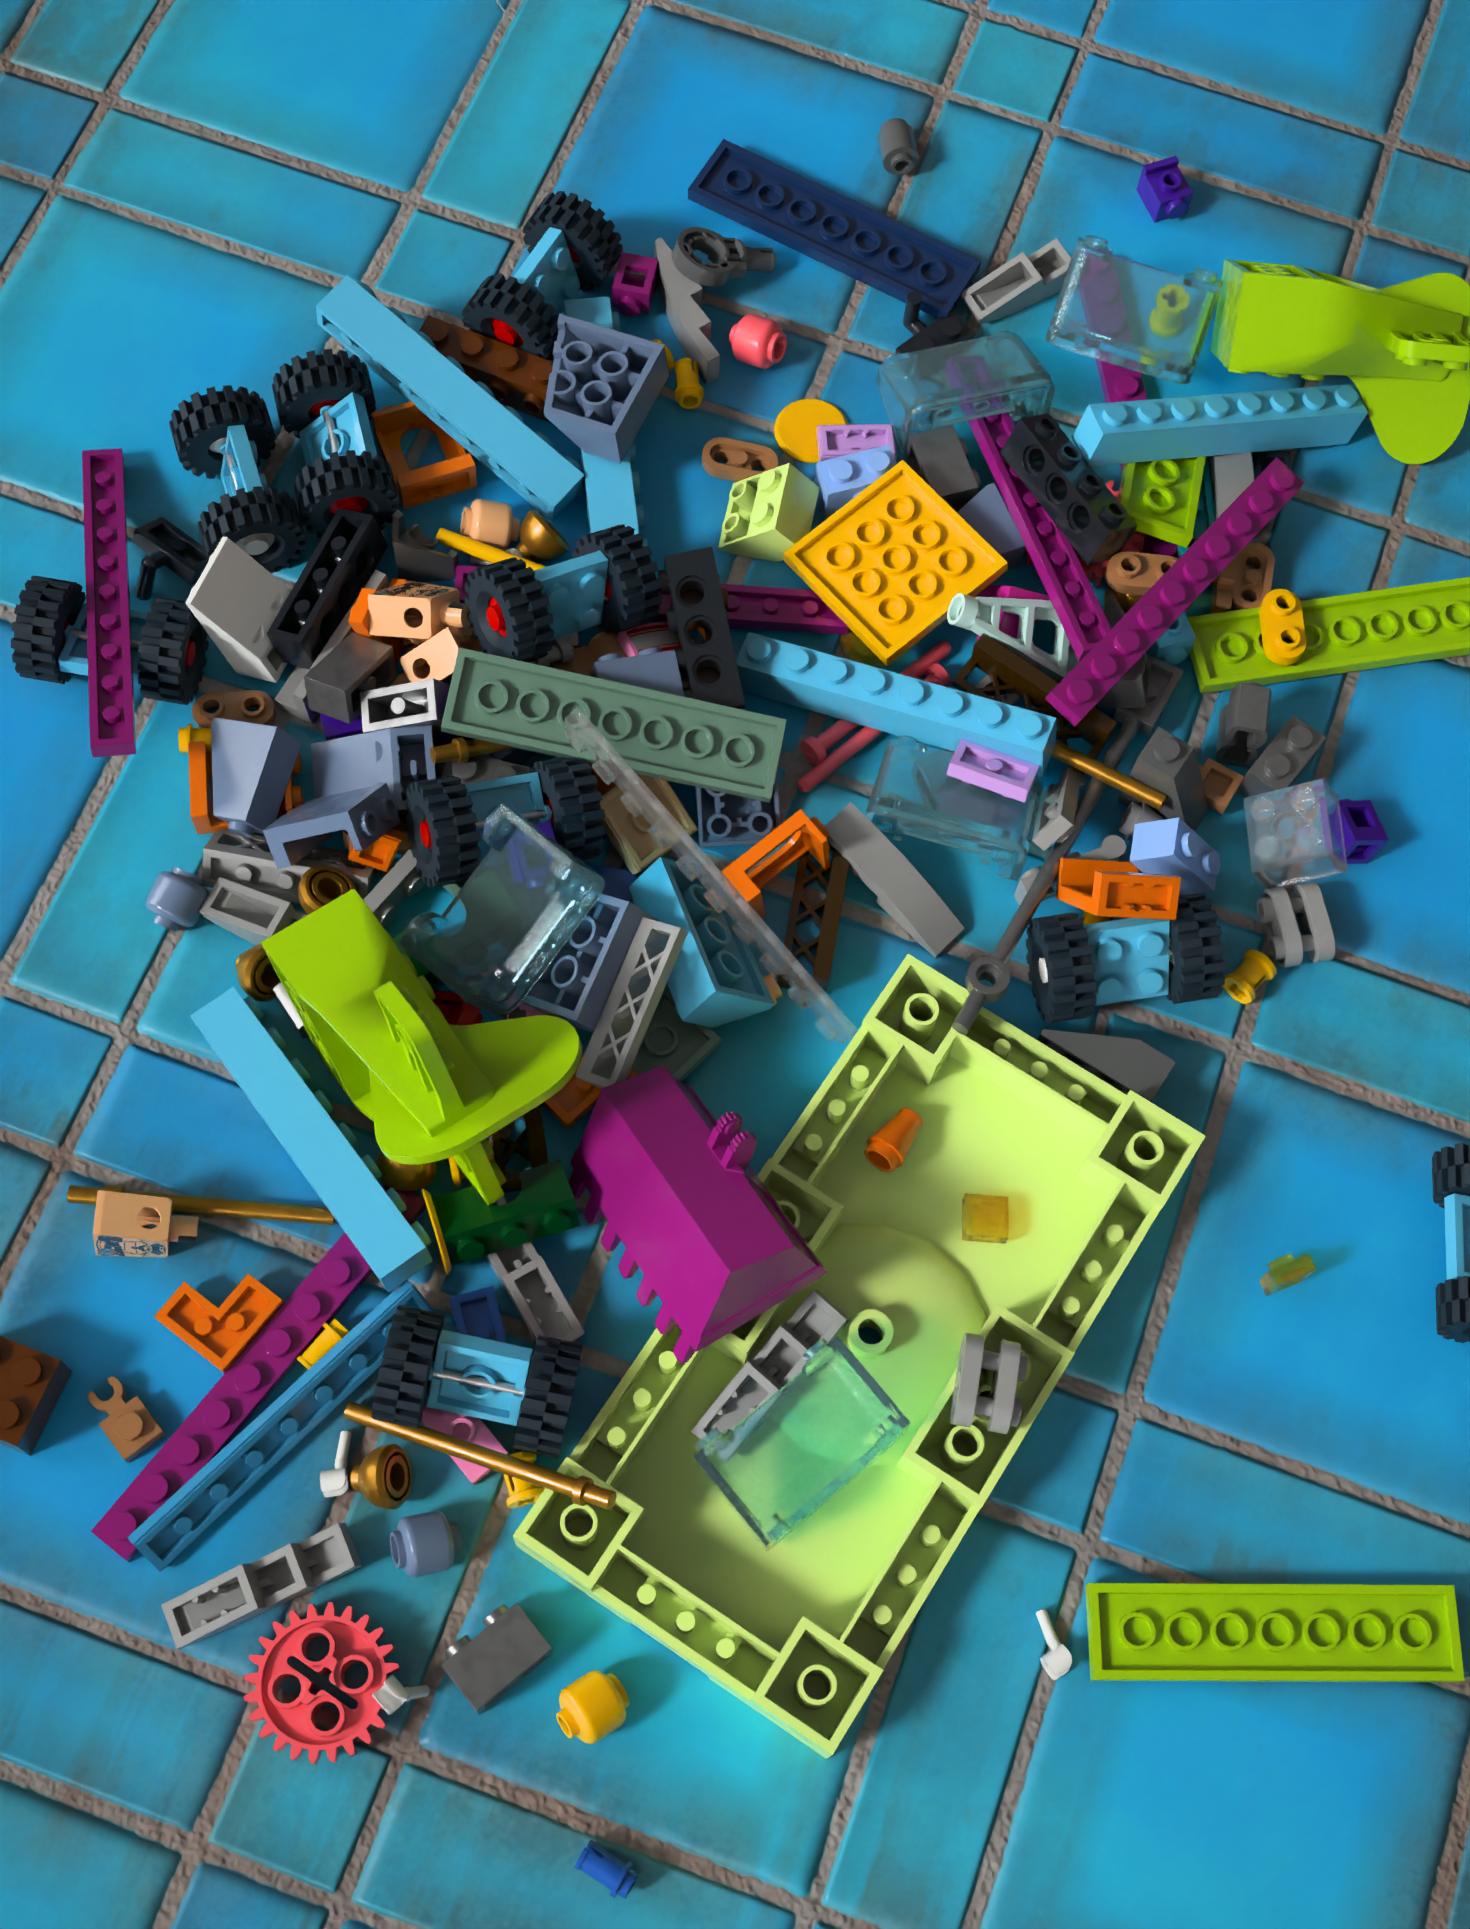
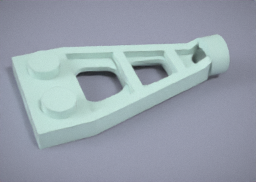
(965, 608)

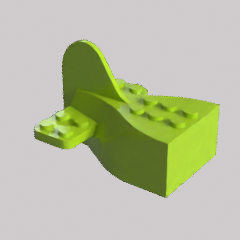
(1395, 343)
(398, 1060)

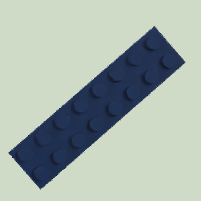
(833, 229)

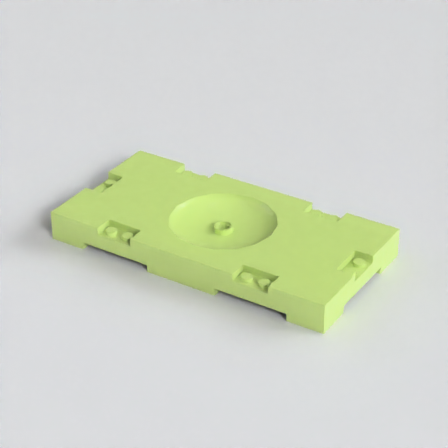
(826, 1607)

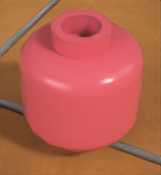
(758, 341)

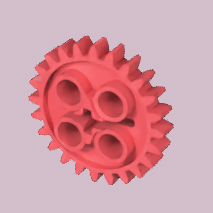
(297, 1720)

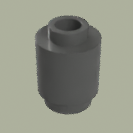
(898, 146)

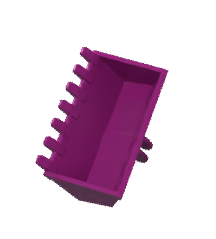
(687, 1209)

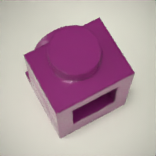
(632, 291)

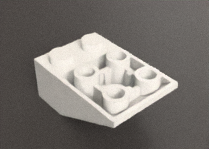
(237, 607)

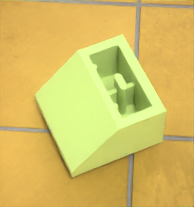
(768, 513)

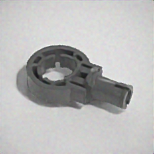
(728, 257)

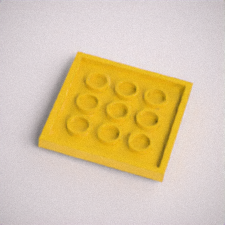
(894, 561)

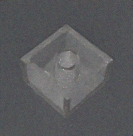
(1295, 834)

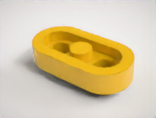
(1282, 623)

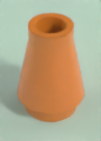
(892, 1142)

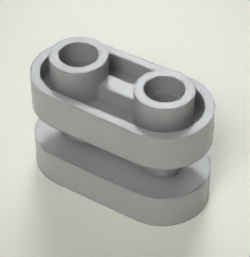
(1284, 938)
(1008, 1367)

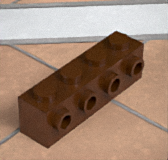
(510, 373)

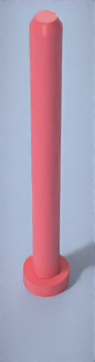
(935, 674)
(815, 748)

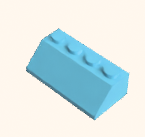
(715, 971)

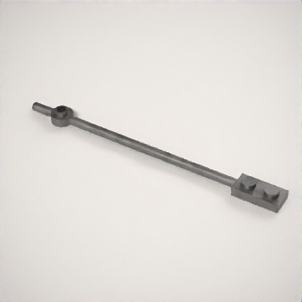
(994, 969)

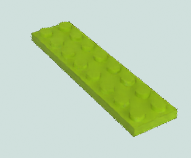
(1340, 633)
(1273, 1632)

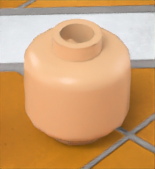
(490, 523)

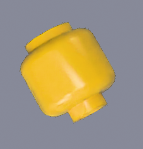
(592, 1706)

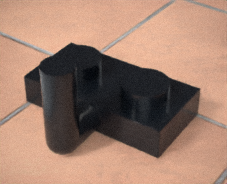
(939, 333)
(168, 548)

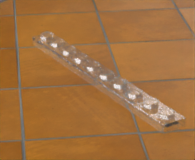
(696, 864)

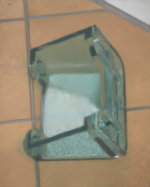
(1133, 312)
(963, 384)
(923, 802)
(506, 916)
(802, 1443)

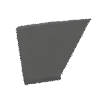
(416, 556)

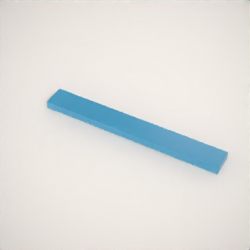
(271, 1434)

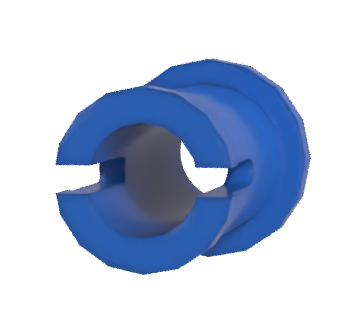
(608, 1870)

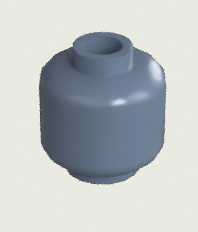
(176, 898)
(425, 1543)

